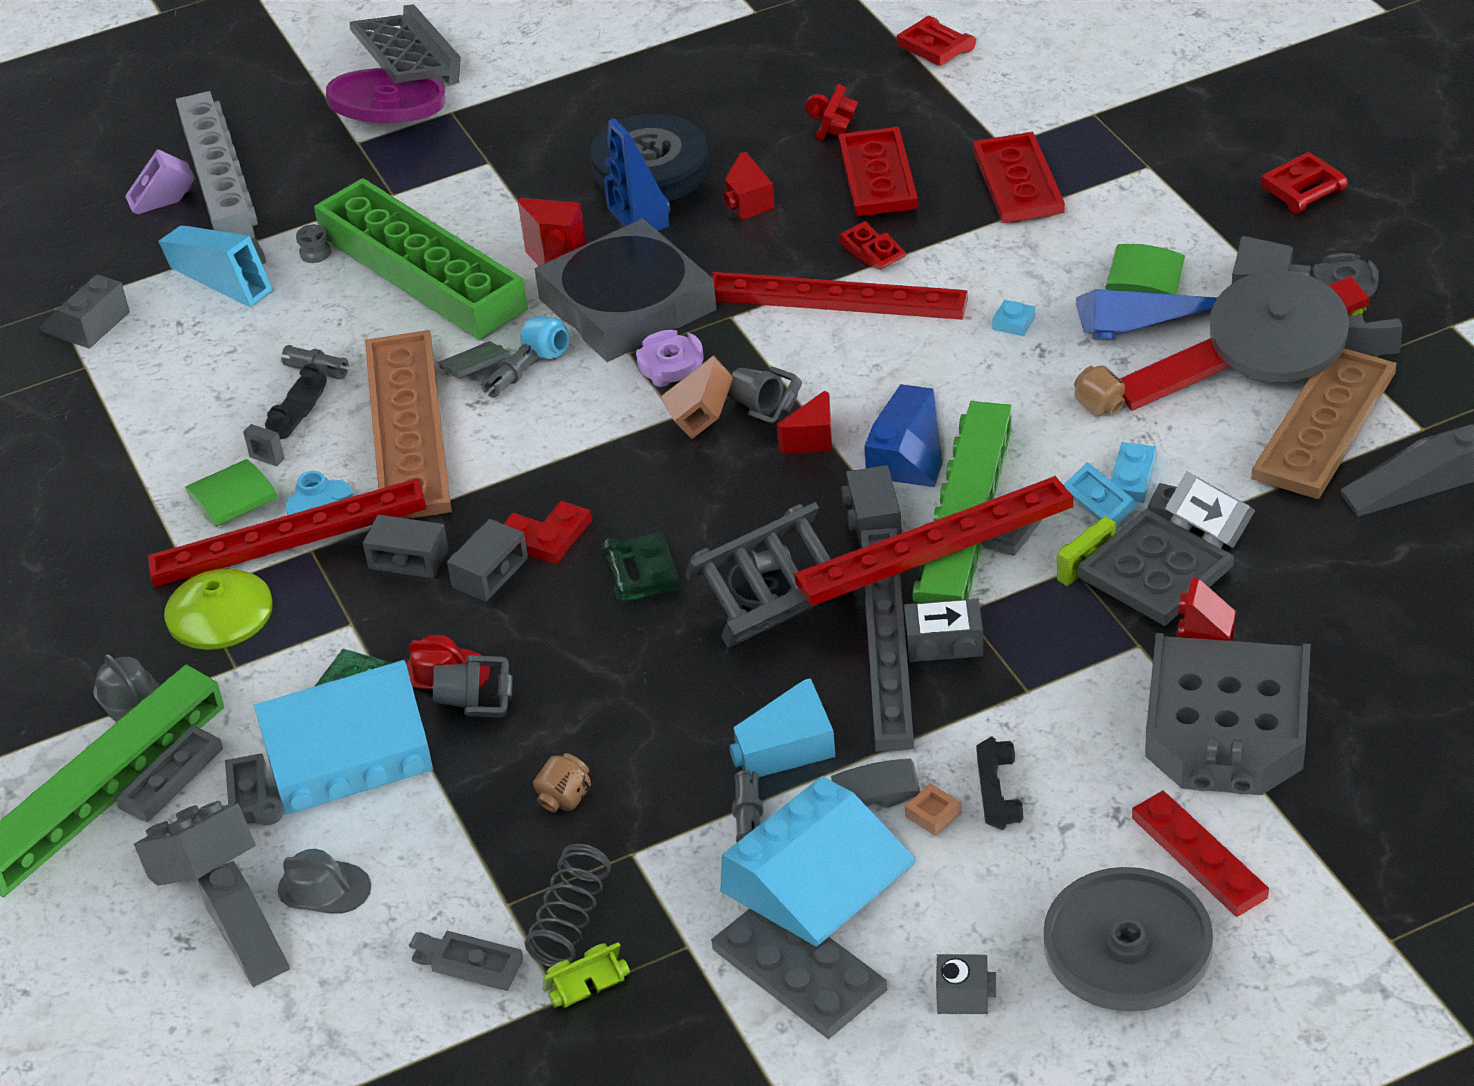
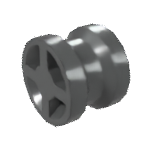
(313, 243)

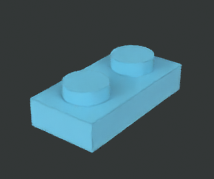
(1134, 469)
(1099, 494)

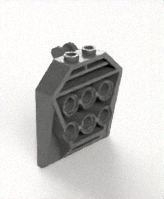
(1227, 713)

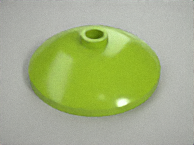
(218, 609)

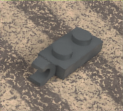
(468, 958)

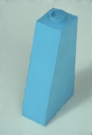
(218, 261)

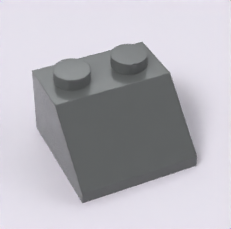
(89, 312)

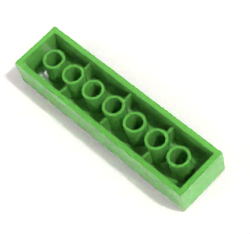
(422, 258)

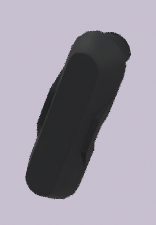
(298, 403)
(996, 809)

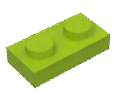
(1081, 548)

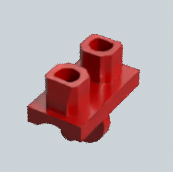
(834, 113)

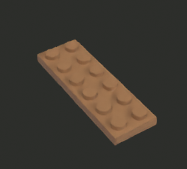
(1323, 424)

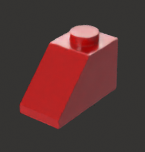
(748, 189)

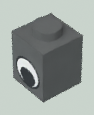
(963, 984)

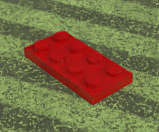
(877, 171)
(1018, 177)

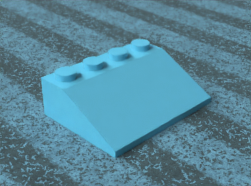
(344, 737)
(814, 862)

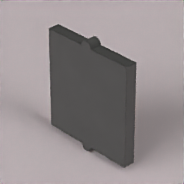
(473, 359)

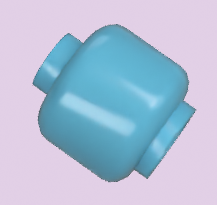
(546, 337)

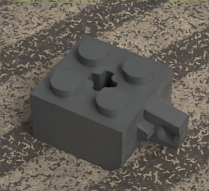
(194, 843)

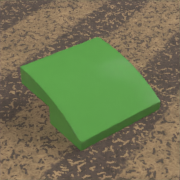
(1145, 269)
(231, 492)

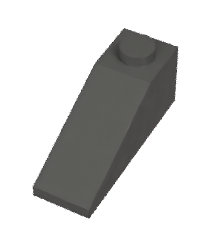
(242, 923)

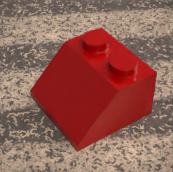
(550, 228)

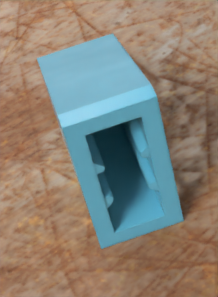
(784, 733)

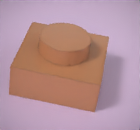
(932, 809)

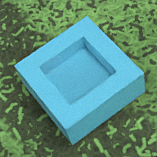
(1013, 317)

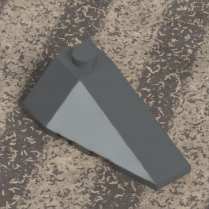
(1415, 472)

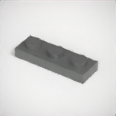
(169, 773)

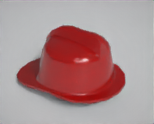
(436, 651)

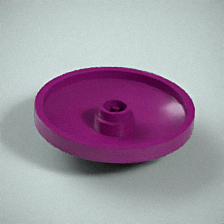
(375, 97)

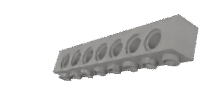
(216, 164)

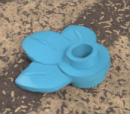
(316, 490)

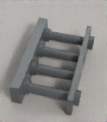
(771, 609)

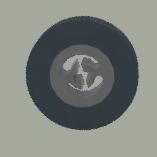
(670, 147)

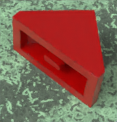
(807, 427)

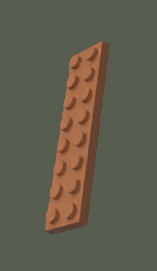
(408, 417)

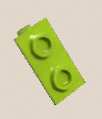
(569, 978)

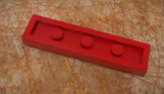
(1200, 853)

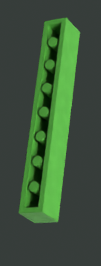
(971, 481)
(102, 773)

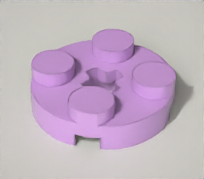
(662, 370)

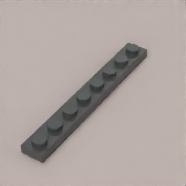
(888, 657)

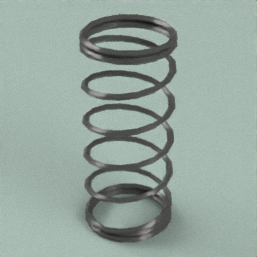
(579, 873)

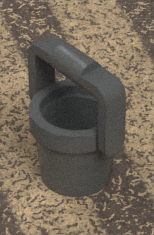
(764, 392)
(459, 685)

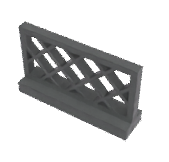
(423, 39)

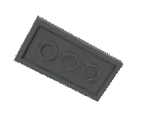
(816, 983)

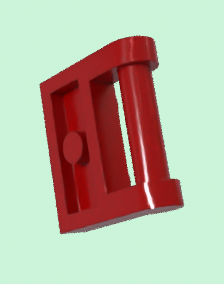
(935, 41)
(1298, 175)

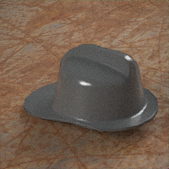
(122, 685)
(321, 884)

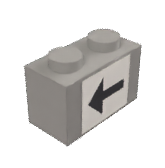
(1210, 510)

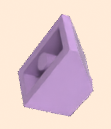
(160, 183)

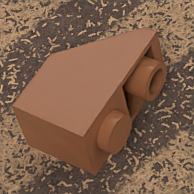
(699, 397)

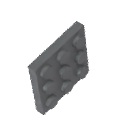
(1152, 564)

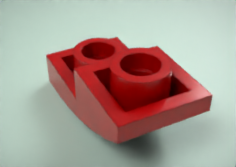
(871, 247)

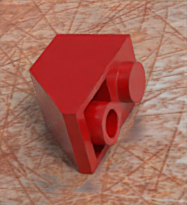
(1205, 614)

